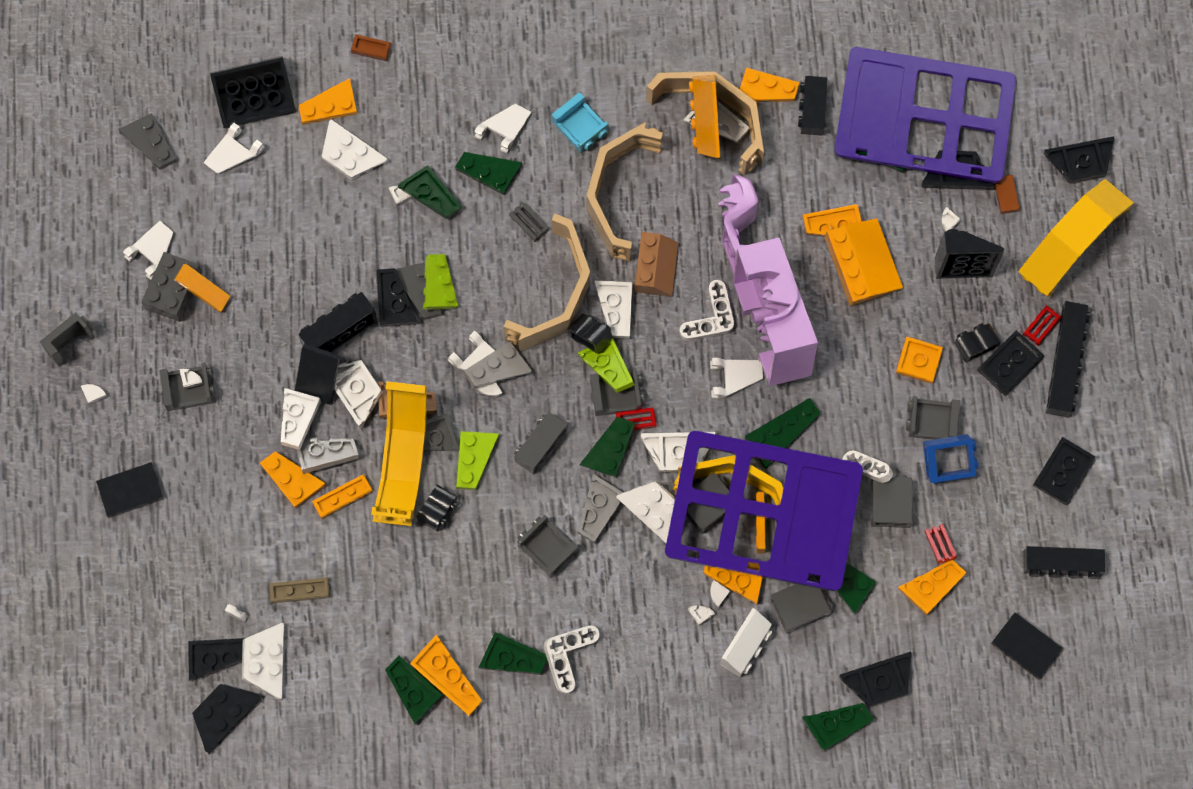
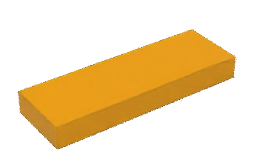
(202, 288)
(342, 496)
(760, 527)

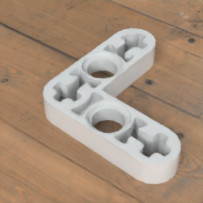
(715, 321)
(876, 464)
(560, 653)

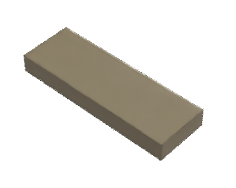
(299, 590)

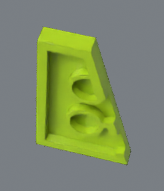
(439, 287)
(608, 366)
(473, 456)

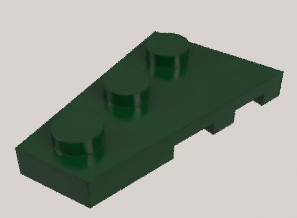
(431, 192)
(610, 448)
(855, 587)
(512, 656)

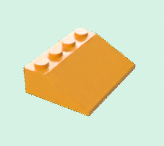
(705, 115)
(863, 261)

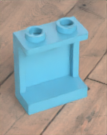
(579, 123)

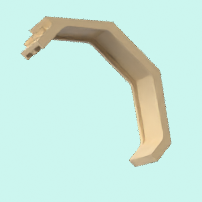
(726, 92)
(640, 138)
(532, 336)

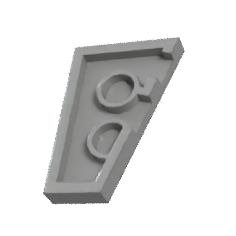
(322, 454)

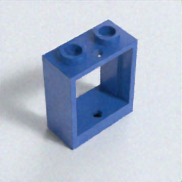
(930, 459)

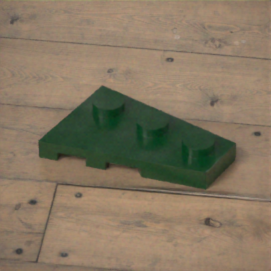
(489, 170)
(412, 689)
(835, 725)

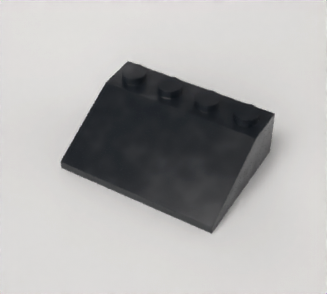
(253, 91)
(966, 256)

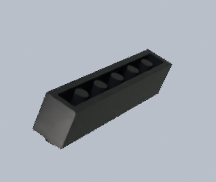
(1067, 359)

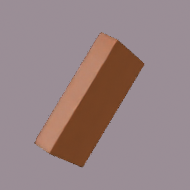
(370, 47)
(1007, 195)

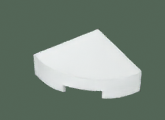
(398, 195)
(949, 219)
(190, 378)
(490, 390)
(93, 393)
(718, 593)
(232, 611)
(701, 613)

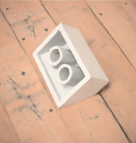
(746, 644)

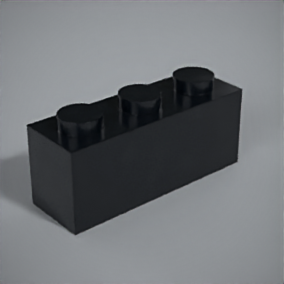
(813, 105)

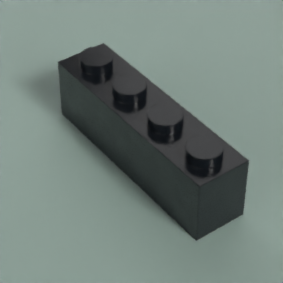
(1064, 561)

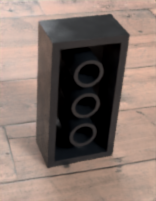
(340, 325)

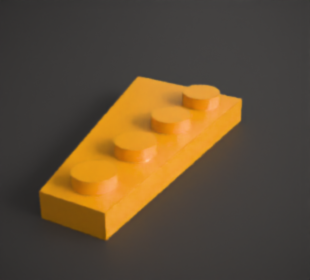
(442, 671)

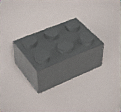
(164, 294)

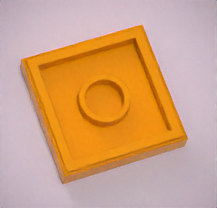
(919, 360)

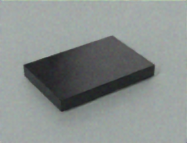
(1010, 363)
(317, 373)
(1064, 471)
(129, 490)
(1026, 645)

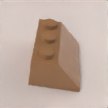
(656, 264)

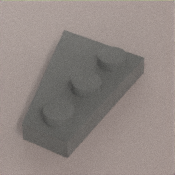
(149, 140)
(414, 283)
(440, 435)

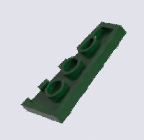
(785, 427)

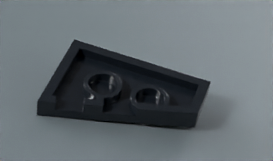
(392, 300)
(213, 655)

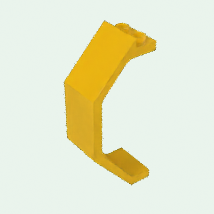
(1073, 236)
(401, 454)
(726, 465)

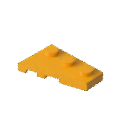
(768, 87)
(330, 104)
(823, 221)
(290, 479)
(740, 583)
(932, 586)

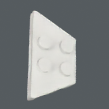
(349, 153)
(357, 390)
(668, 449)
(651, 505)
(264, 660)

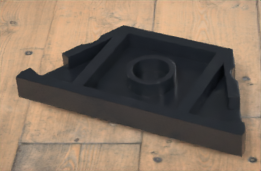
(1082, 159)
(936, 180)
(880, 680)
(221, 713)

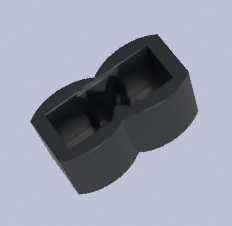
(590, 333)
(977, 342)
(437, 508)

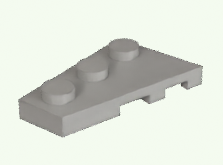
(497, 366)
(599, 508)

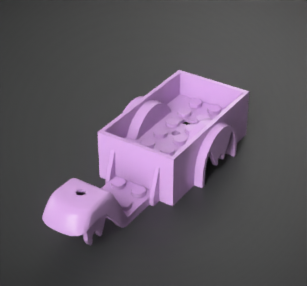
(767, 289)

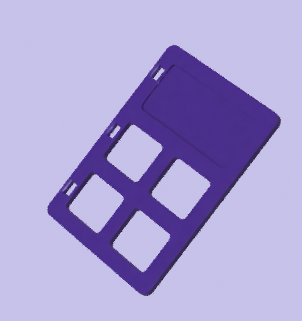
(881, 106)
(811, 519)

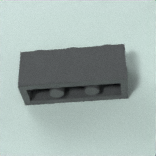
(540, 442)

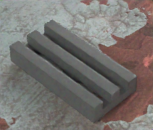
(523, 206)

